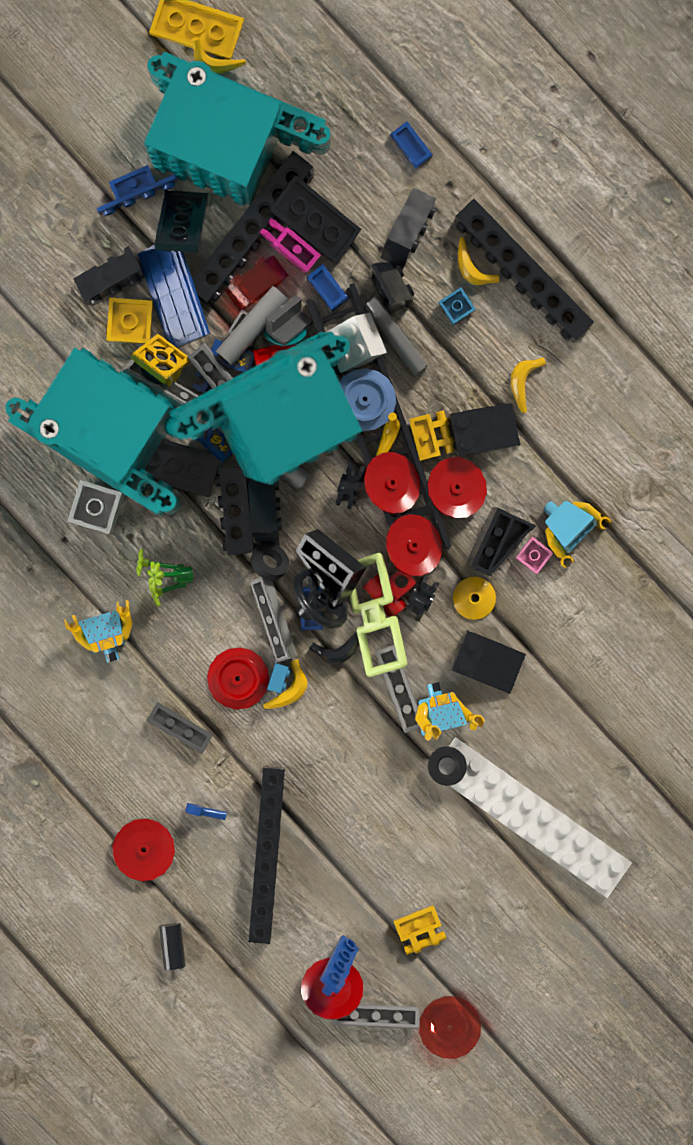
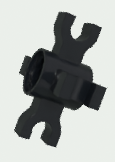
(350, 485)
(421, 598)

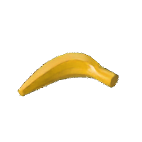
(216, 65)
(468, 270)
(518, 380)
(389, 434)
(294, 692)

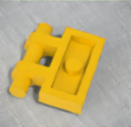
(425, 437)
(418, 923)

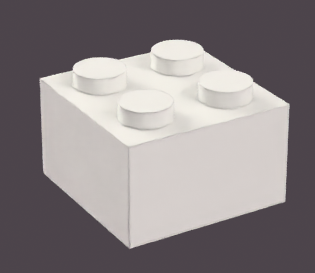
(363, 340)
(96, 507)

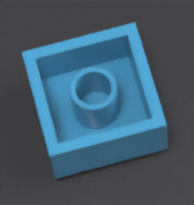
(456, 306)
(278, 677)

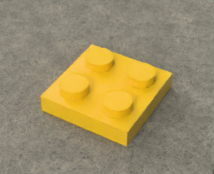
(129, 320)

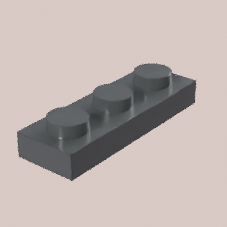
(179, 727)

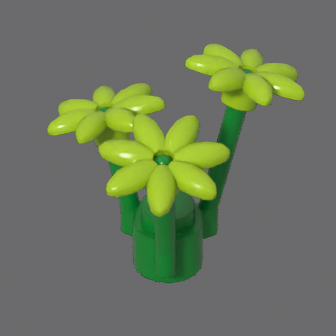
(180, 574)

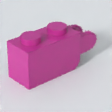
(291, 246)

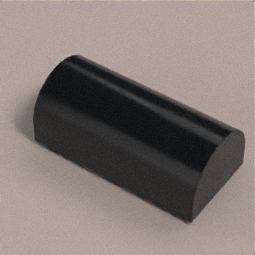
(172, 946)

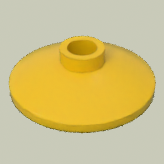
(463, 602)

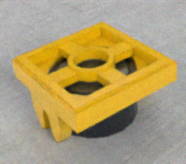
(160, 360)

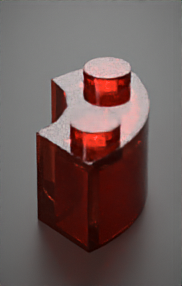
(256, 282)

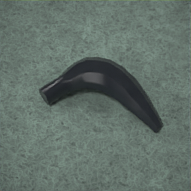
(337, 655)

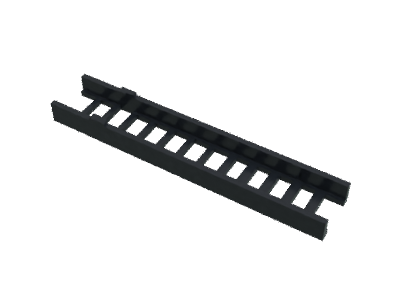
(362, 442)

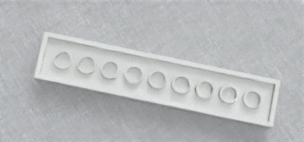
(537, 821)

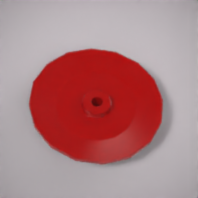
(392, 482)
(457, 487)
(414, 545)
(252, 674)
(138, 863)
(336, 1005)

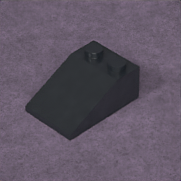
(390, 285)
(484, 430)
(488, 661)

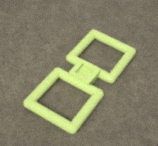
(375, 619)

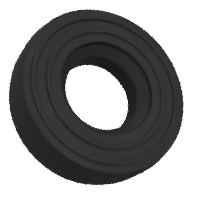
(262, 568)
(447, 752)

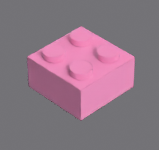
(534, 555)

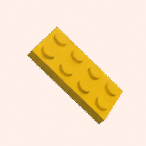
(185, 19)

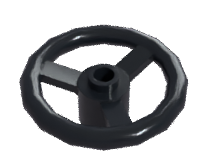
(317, 602)

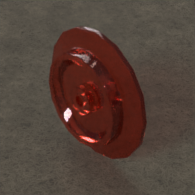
(452, 1041)

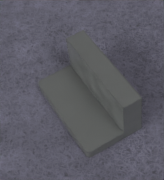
(287, 321)

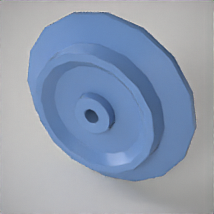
(379, 396)

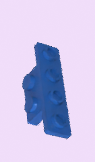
(133, 187)
(339, 966)

